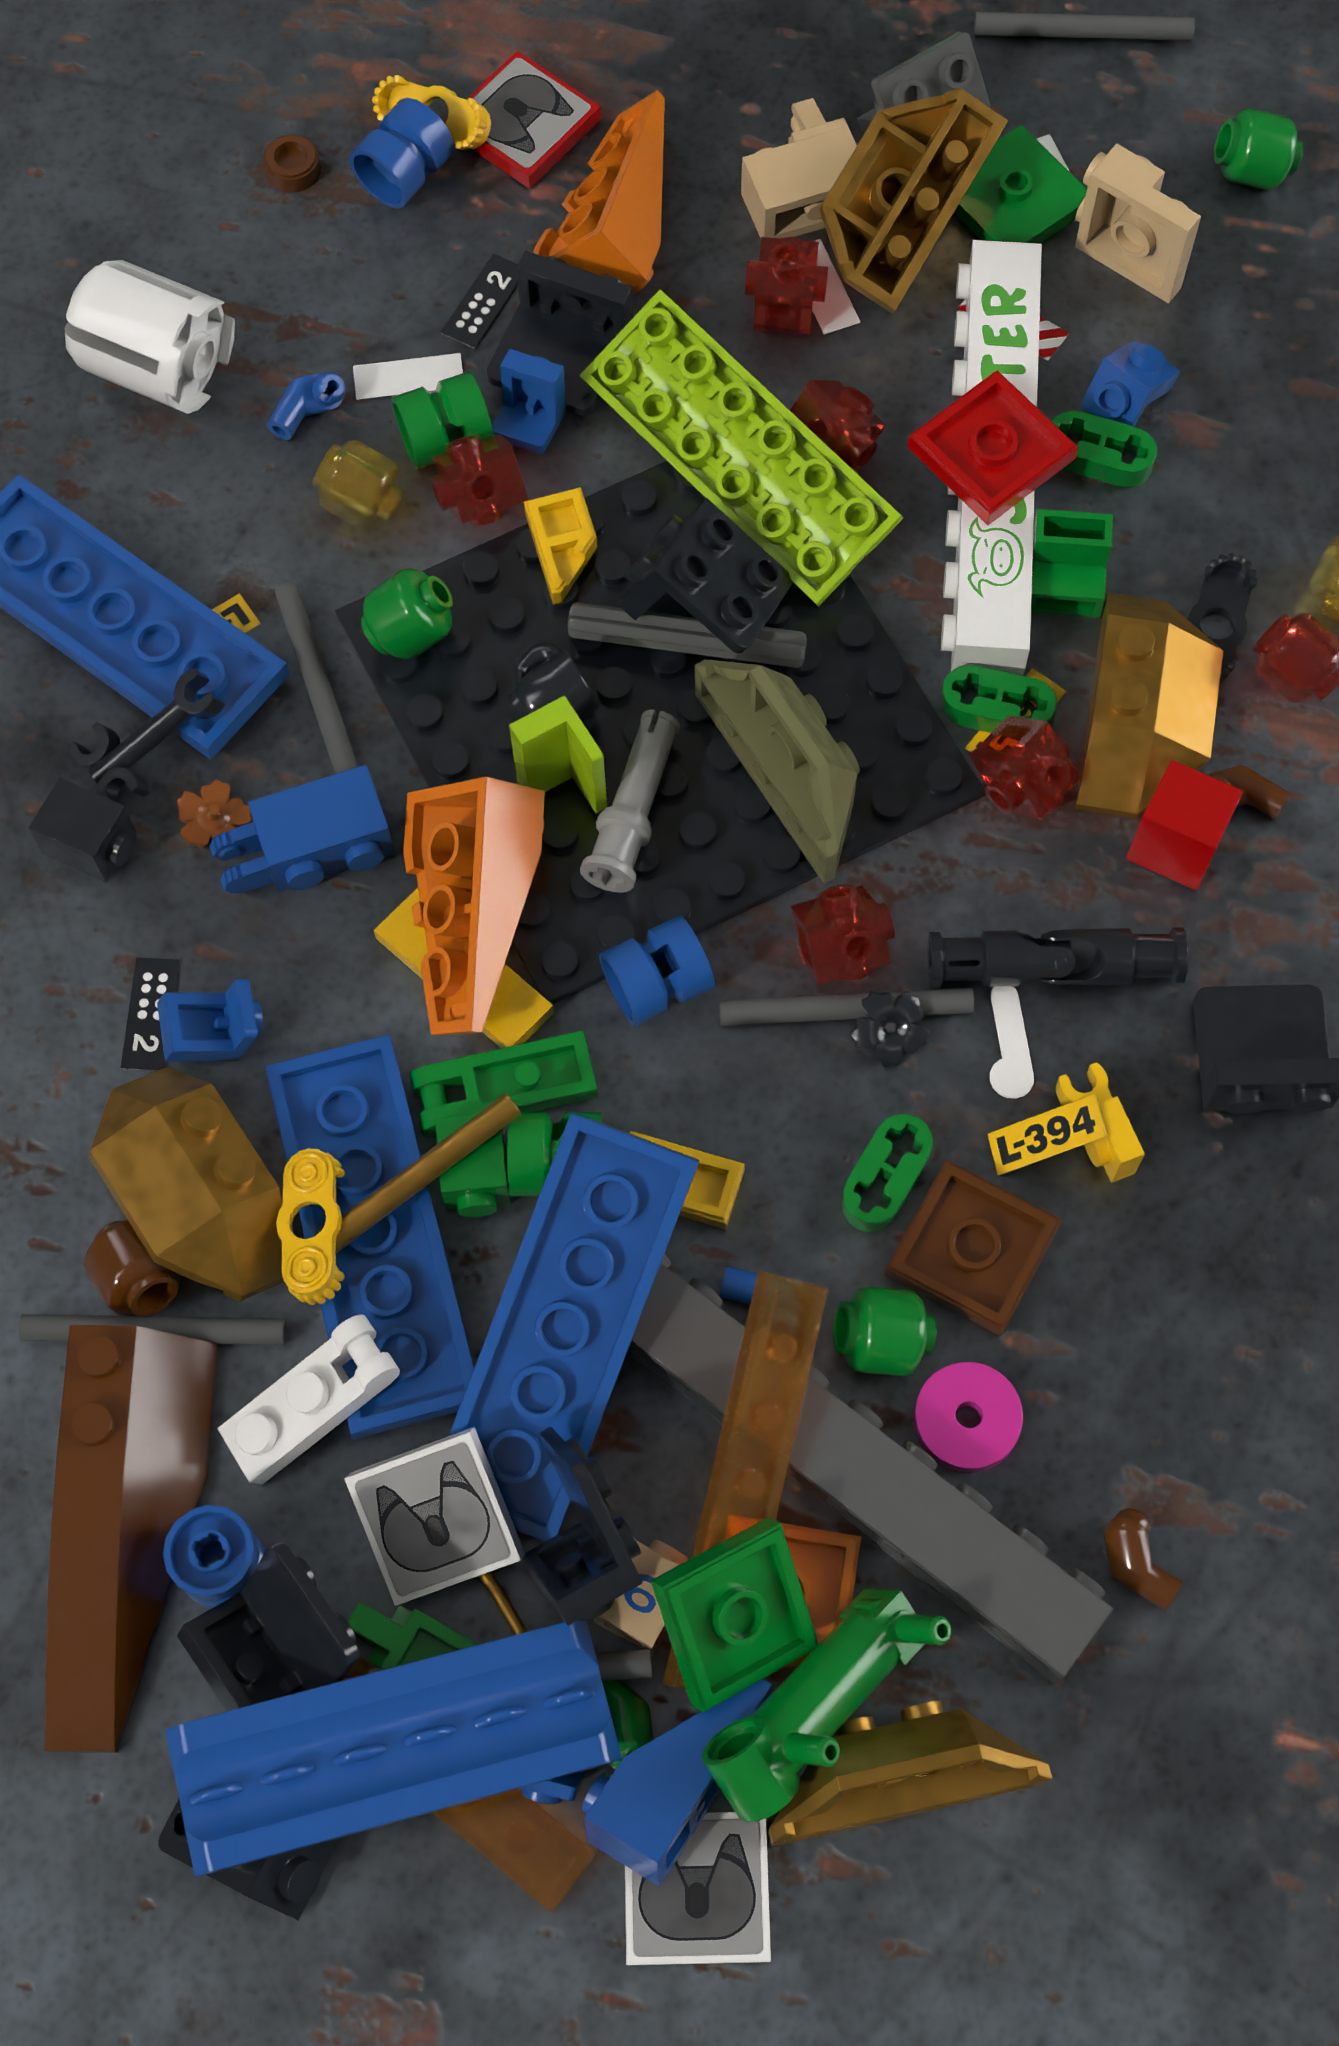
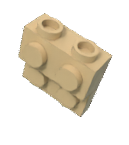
(1134, 224)

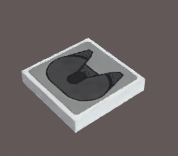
(434, 1516)
(708, 1904)

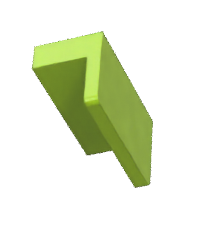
(556, 746)

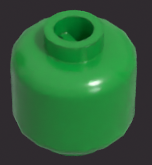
(1258, 149)
(407, 614)
(883, 1331)

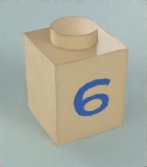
(637, 1613)

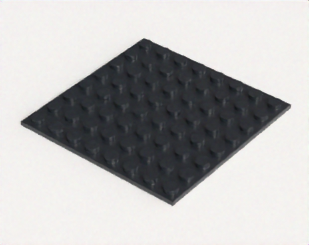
(712, 829)

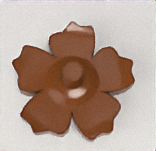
(210, 813)

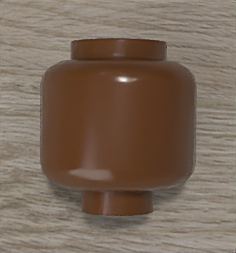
(127, 1274)

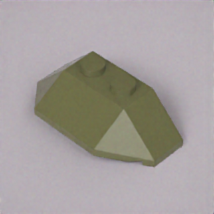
(785, 752)

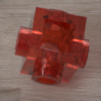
(786, 284)
(840, 419)
(497, 484)
(1025, 767)
(843, 933)

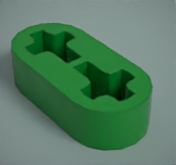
(1103, 446)
(998, 697)
(899, 1179)

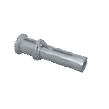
(625, 824)

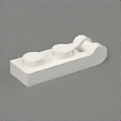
(308, 1401)

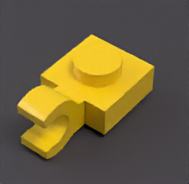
(1120, 1149)

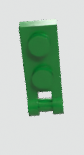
(531, 1073)

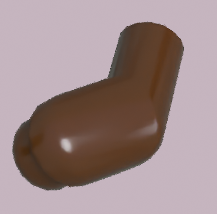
(1256, 789)
(1131, 1559)

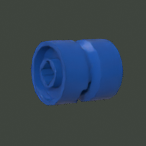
(401, 153)
(637, 981)
(211, 1554)

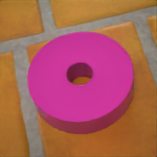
(972, 1387)

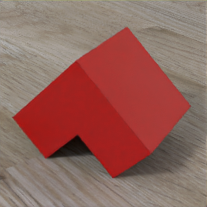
(1183, 824)

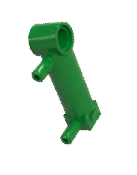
(761, 1754)

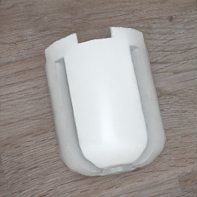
(148, 333)

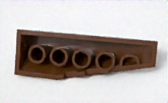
(124, 1473)

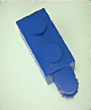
(307, 834)

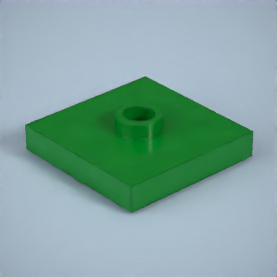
(1020, 193)
(735, 1614)

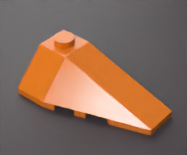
(617, 207)

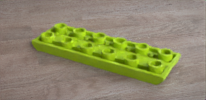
(740, 447)

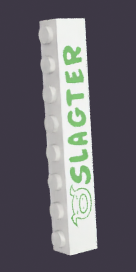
(994, 560)

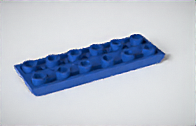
(390, 1746)

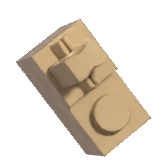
(791, 181)

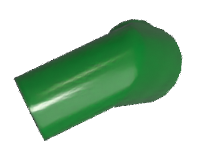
(629, 1716)

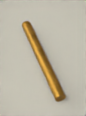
(426, 1169)

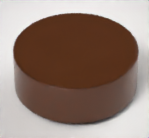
(292, 163)

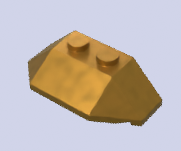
(905, 189)
(1147, 704)
(191, 1182)
(905, 1770)

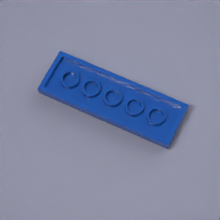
(125, 617)
(397, 1270)
(571, 1309)

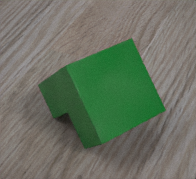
(1070, 562)

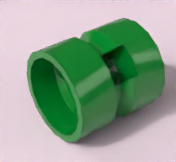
(436, 418)
(531, 1149)

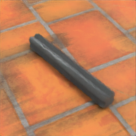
(681, 635)

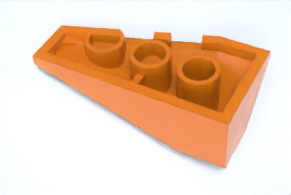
(473, 867)

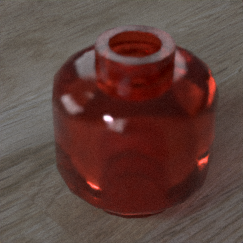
(1298, 657)

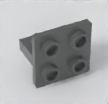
(929, 74)

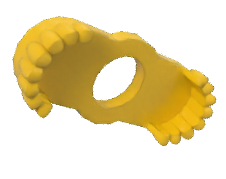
(466, 119)
(310, 1263)

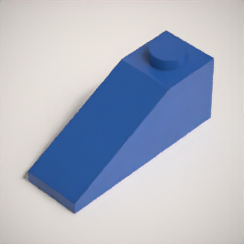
(662, 1791)

